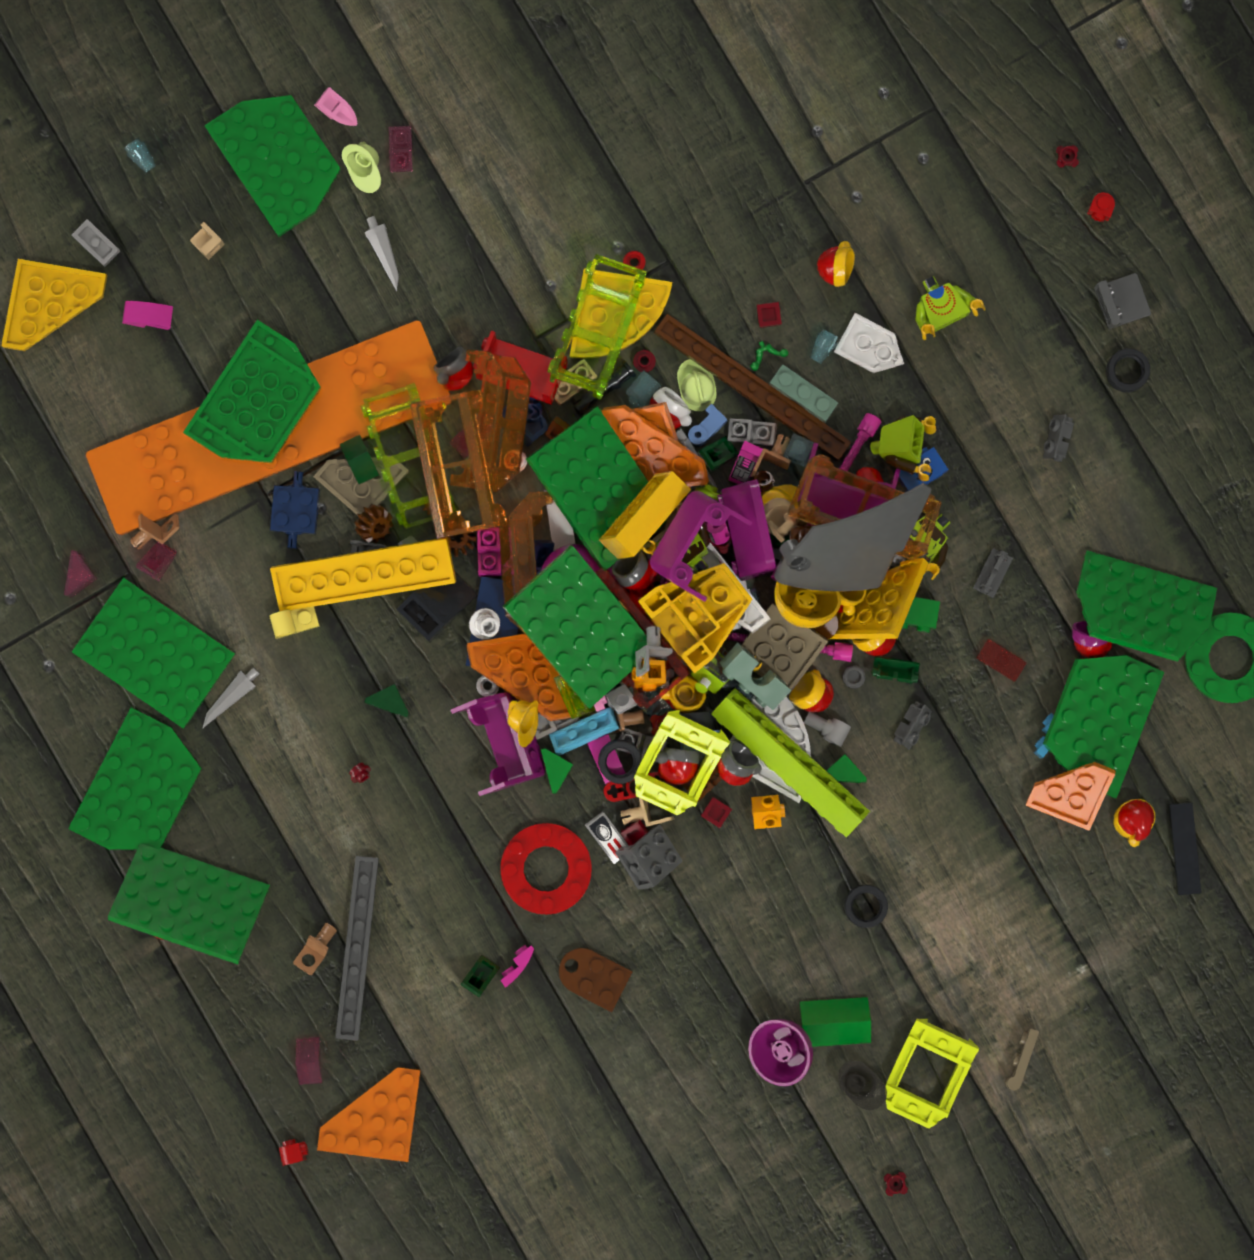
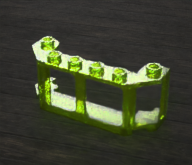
(614, 344)
(398, 458)

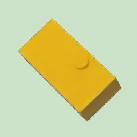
(644, 515)

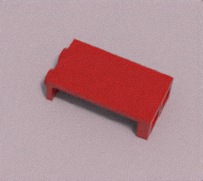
(533, 364)

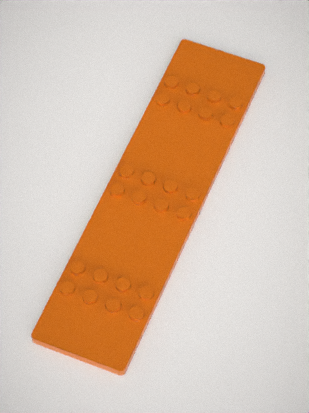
(168, 472)

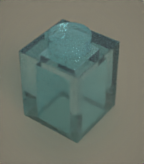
(642, 390)
(798, 450)

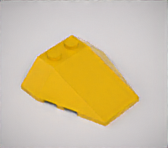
(695, 626)

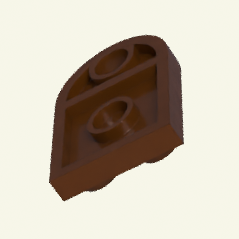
(596, 977)

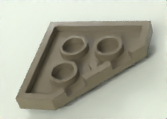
(341, 482)

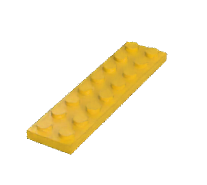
(363, 574)

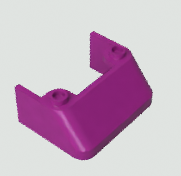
(838, 498)
(680, 534)
(750, 543)
(514, 762)

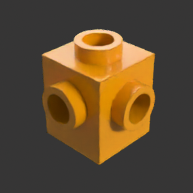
(653, 678)
(767, 811)

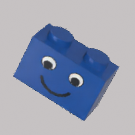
(930, 457)

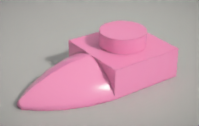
(336, 108)

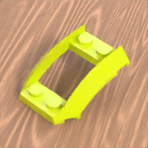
(693, 735)
(943, 1044)

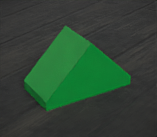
(556, 768)
(846, 771)

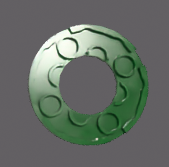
(1198, 663)

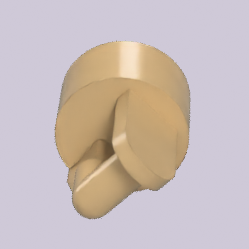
(777, 519)

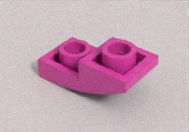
(147, 313)
(488, 552)
(613, 760)
(523, 957)

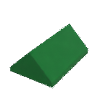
(836, 1021)

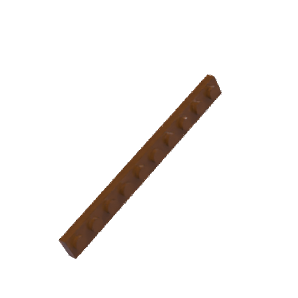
(752, 387)

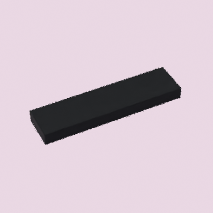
(1185, 849)

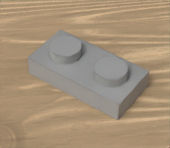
(95, 243)

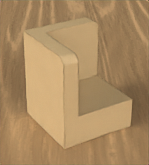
(207, 241)

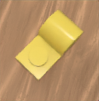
(293, 621)

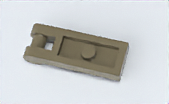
(1022, 1059)

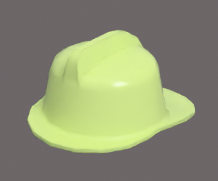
(362, 166)
(696, 386)

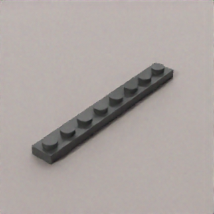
(357, 948)

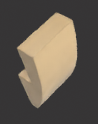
(567, 390)

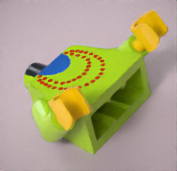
(943, 306)

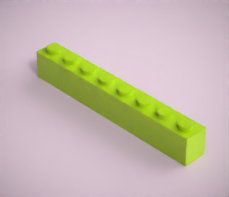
(790, 762)

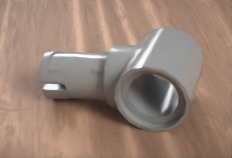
(832, 730)

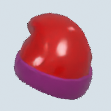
(1088, 646)

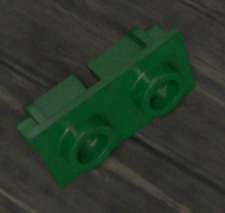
(894, 668)

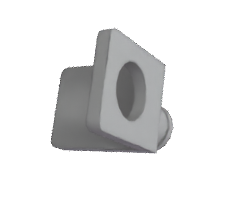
(652, 649)
(620, 699)

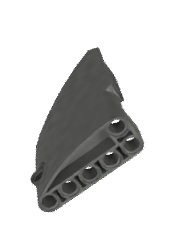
(852, 550)

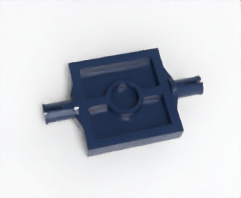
(295, 509)

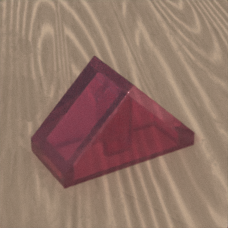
(157, 561)
(78, 575)
(308, 1061)

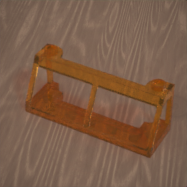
(425, 415)
(809, 513)

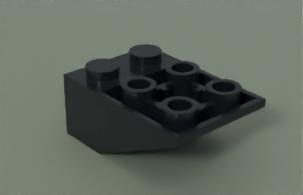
(436, 607)

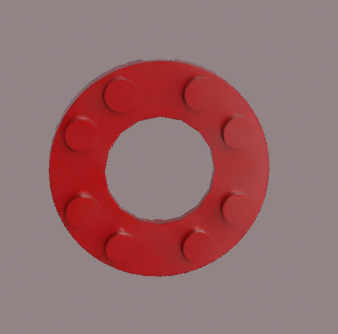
(513, 869)

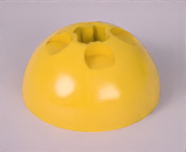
(805, 606)

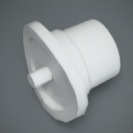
(484, 623)

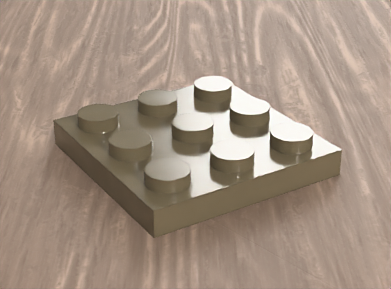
(784, 647)

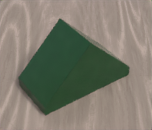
(718, 454)
(359, 459)
(389, 700)
(480, 976)

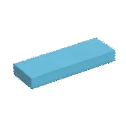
(584, 731)

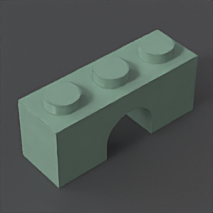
(804, 393)
(768, 689)

